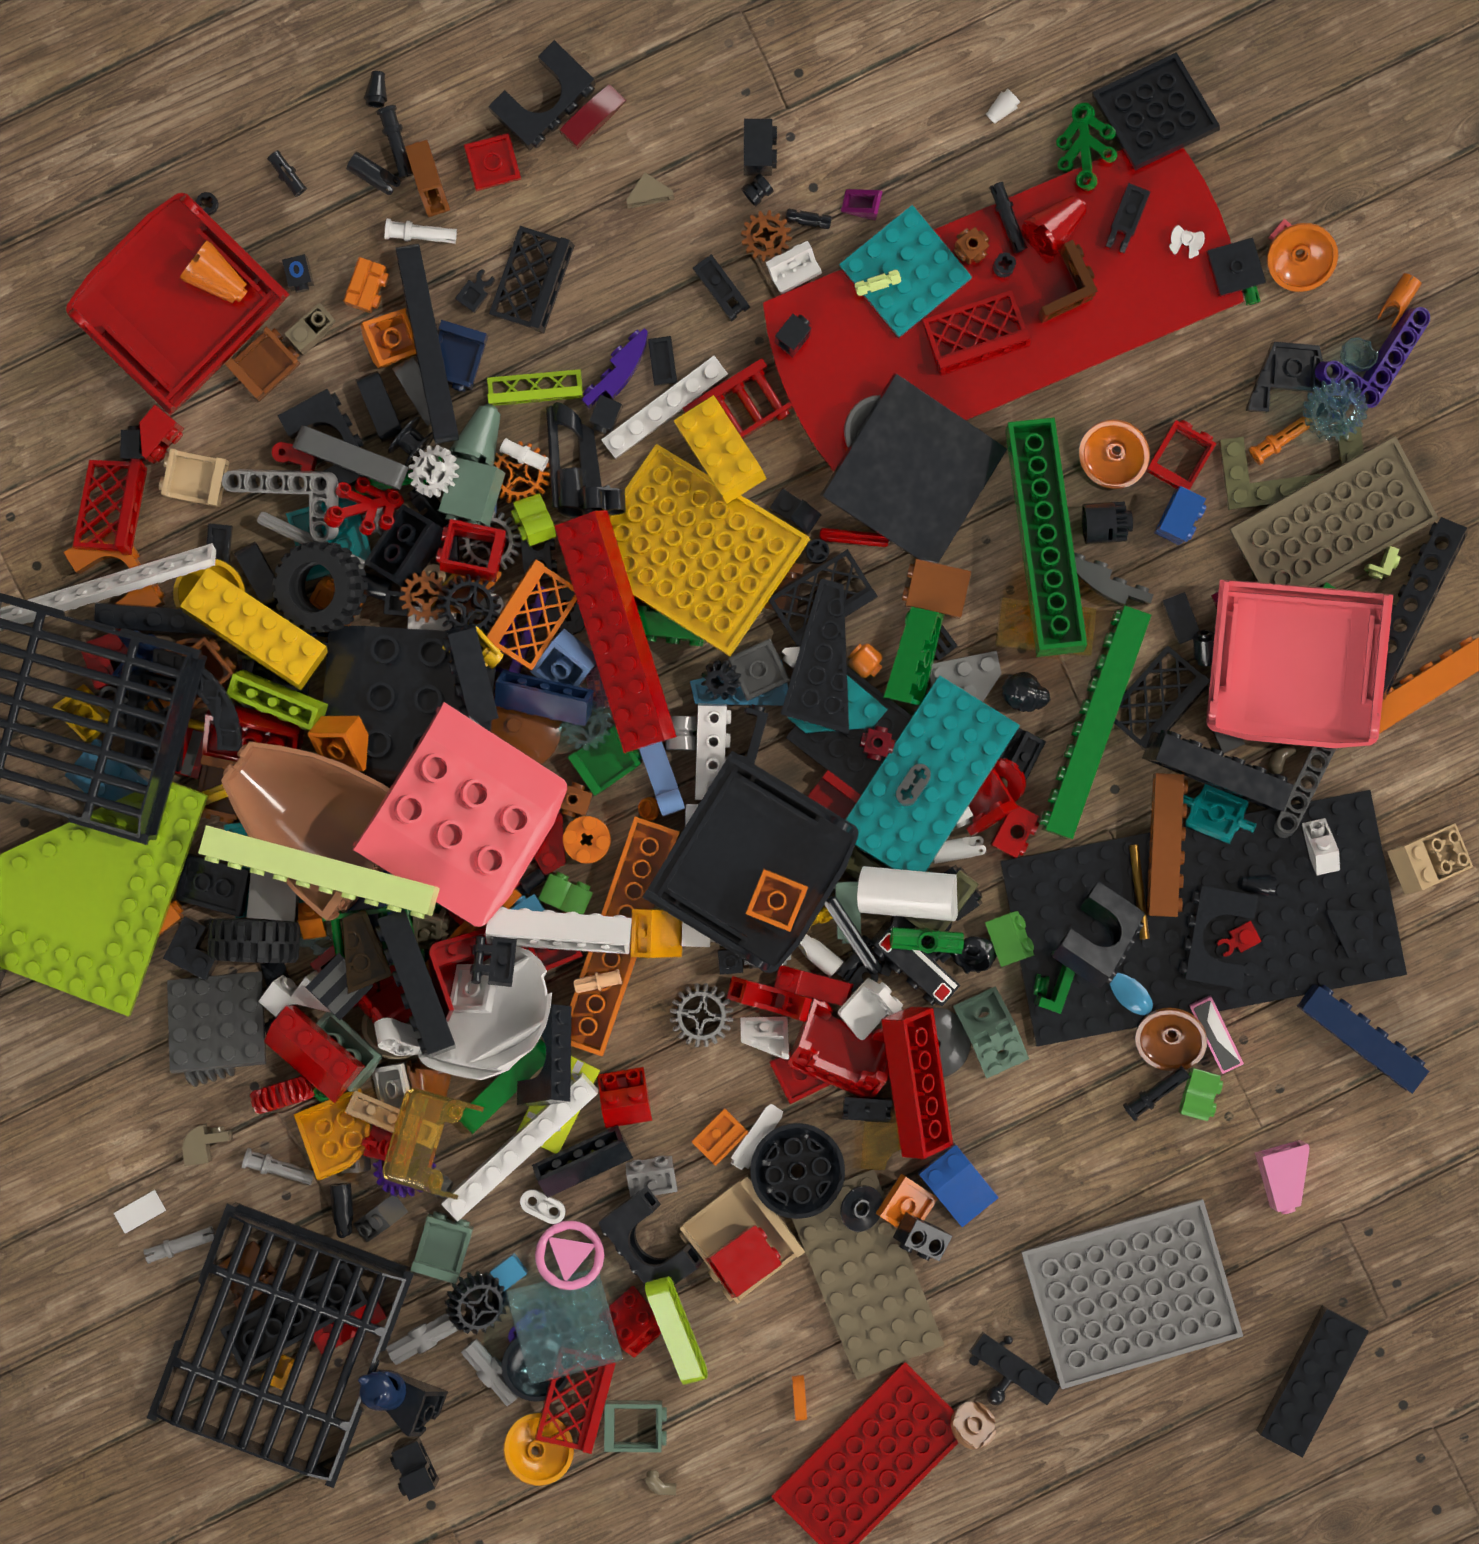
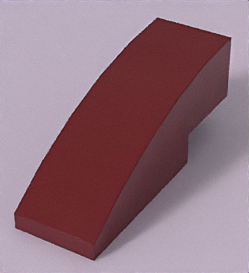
(592, 116)

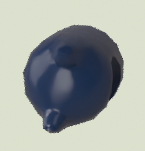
(379, 1392)

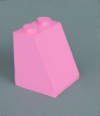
(1284, 1174)

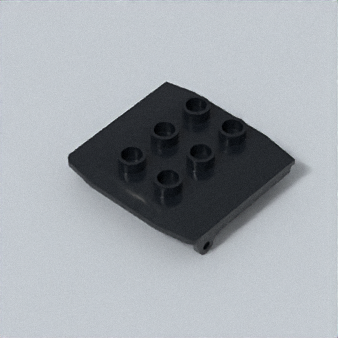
(394, 686)
(735, 832)

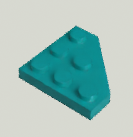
(862, 707)

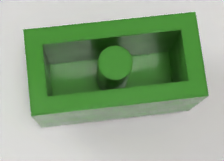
(1010, 938)

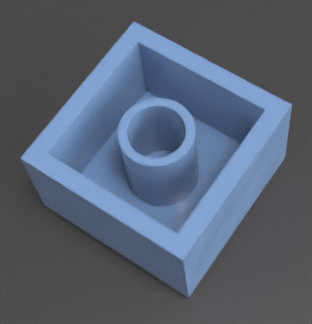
(565, 661)

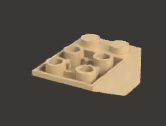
(1430, 859)

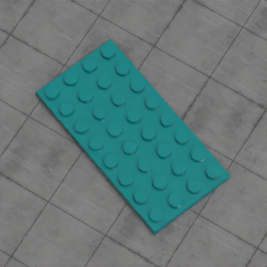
(960, 746)

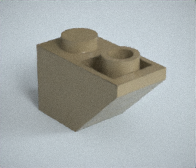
(310, 329)

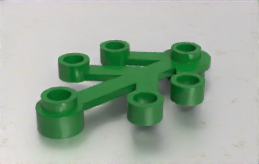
(1084, 144)

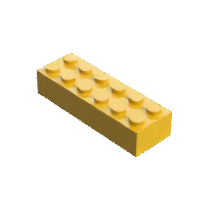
(254, 628)

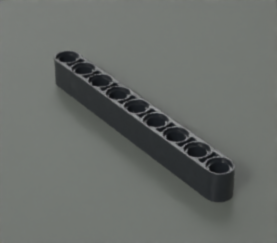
(427, 343)

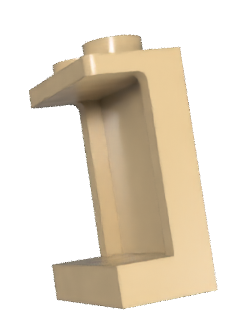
(193, 478)

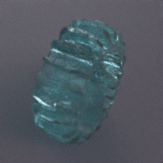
(1322, 424)

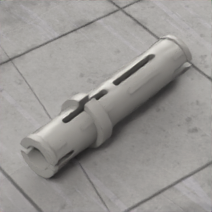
(178, 1245)

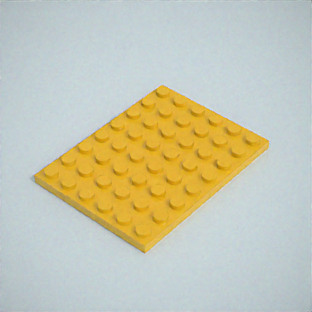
(696, 555)

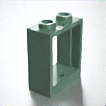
(609, 1429)

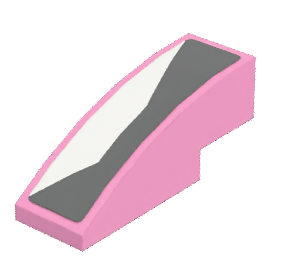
(1217, 1034)

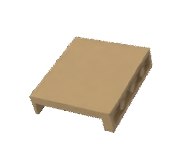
(731, 1215)

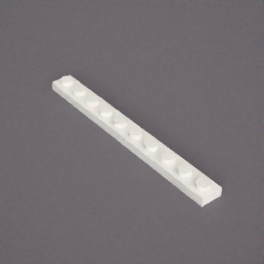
(117, 583)

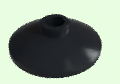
(865, 1215)

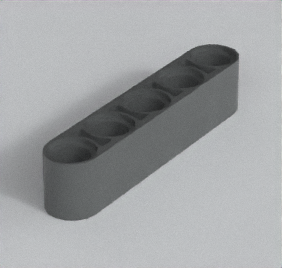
(350, 457)
(1302, 794)

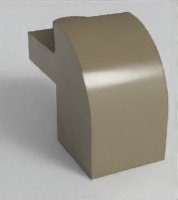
(197, 1143)

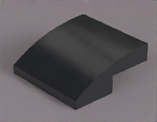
(1024, 750)

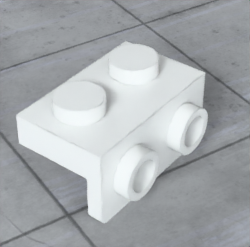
(793, 267)

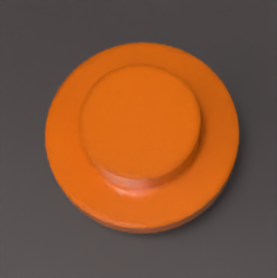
(648, 808)

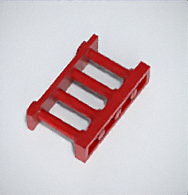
(736, 385)

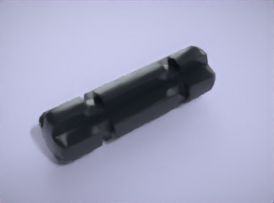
(808, 218)

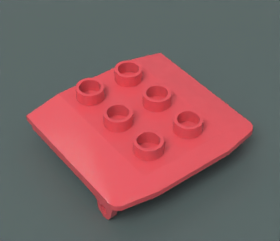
(1299, 664)
(464, 816)

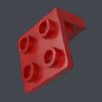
(990, 804)
(634, 1322)

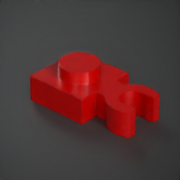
(1242, 937)

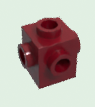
(877, 752)

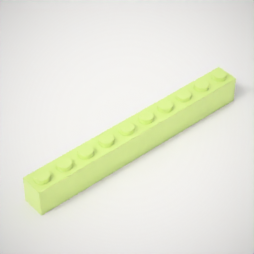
(319, 871)

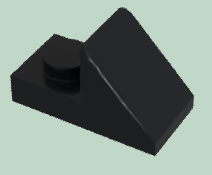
(795, 511)

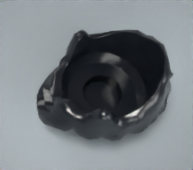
(1024, 692)
(976, 955)

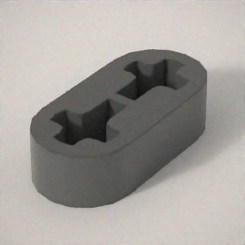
(918, 788)

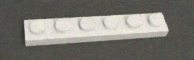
(664, 407)

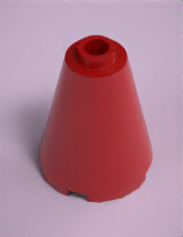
(1054, 225)

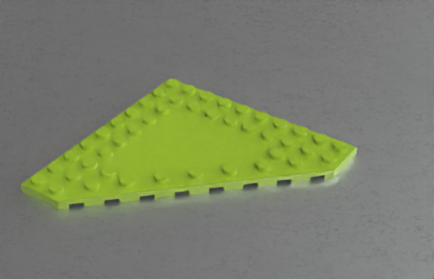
(90, 904)

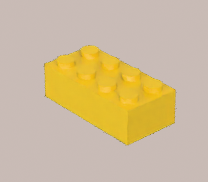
(720, 449)

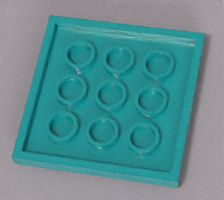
(924, 263)

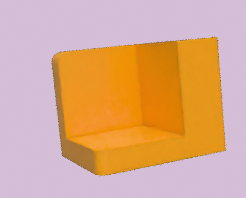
(282, 1372)

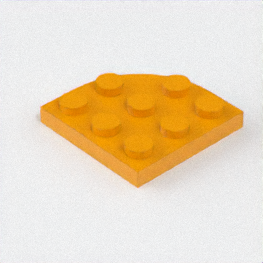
(332, 1136)

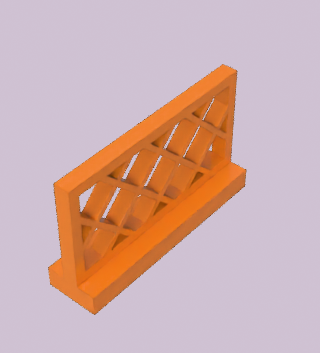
(514, 604)

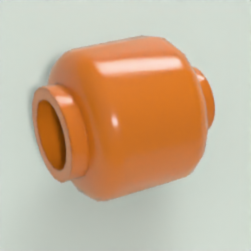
(865, 660)

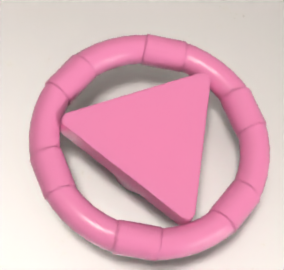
(569, 1255)

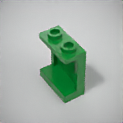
(605, 764)
(1059, 993)

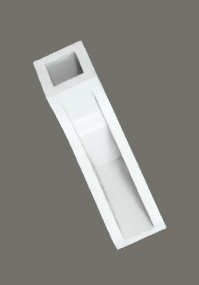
(285, 992)

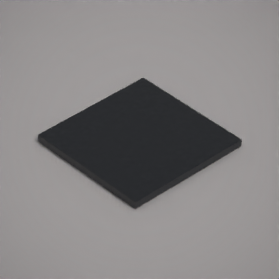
(913, 471)

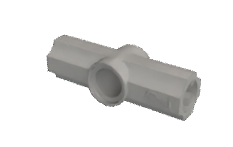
(421, 1339)
(488, 1370)

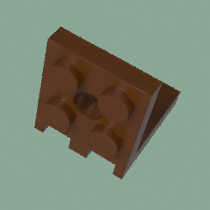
(1082, 277)

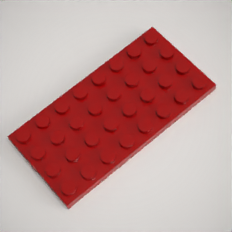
(870, 1461)

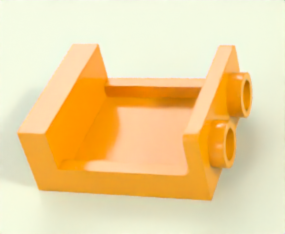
(655, 934)

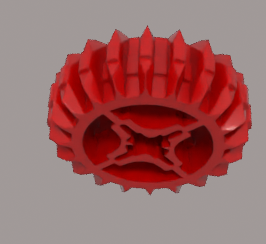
(281, 1094)

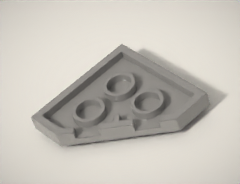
(972, 673)

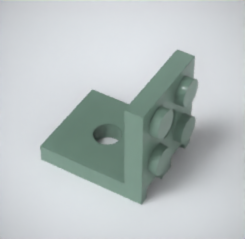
(992, 1032)

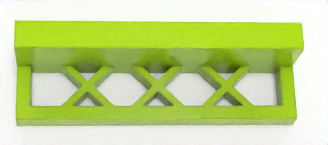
(532, 395)

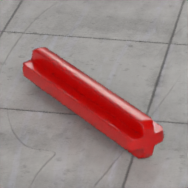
(853, 537)

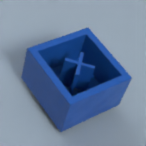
(1180, 516)

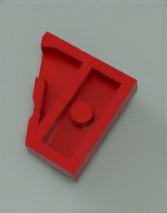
(552, 851)

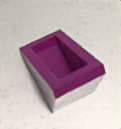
(862, 203)

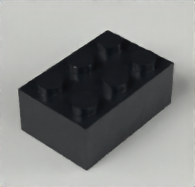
(405, 546)

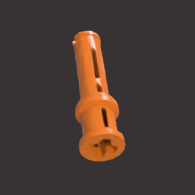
(1273, 444)

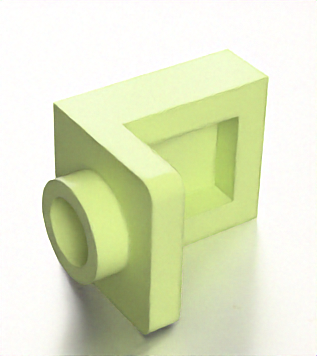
(1389, 561)

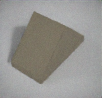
(648, 192)

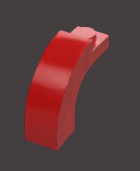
(769, 998)

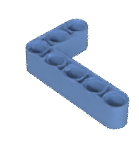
(662, 779)

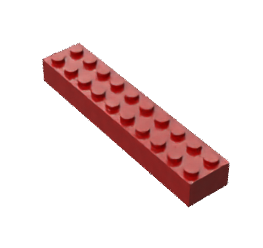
(615, 631)

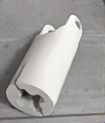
(960, 849)
(820, 955)

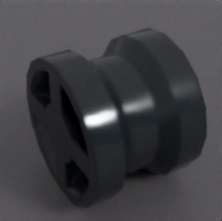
(819, 548)

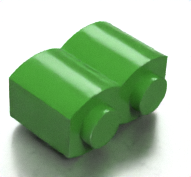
(566, 895)
(1200, 1094)

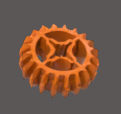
(512, 482)

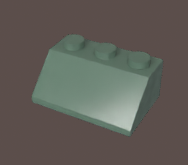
(354, 1044)

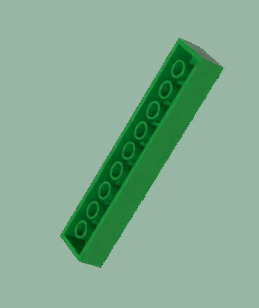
(1045, 537)
(1096, 722)

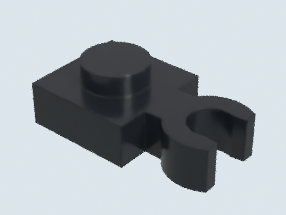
(473, 294)

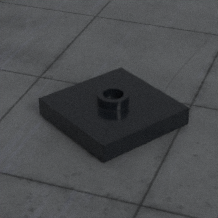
(1236, 267)

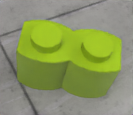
(533, 519)

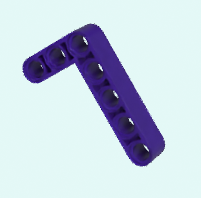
(1387, 370)

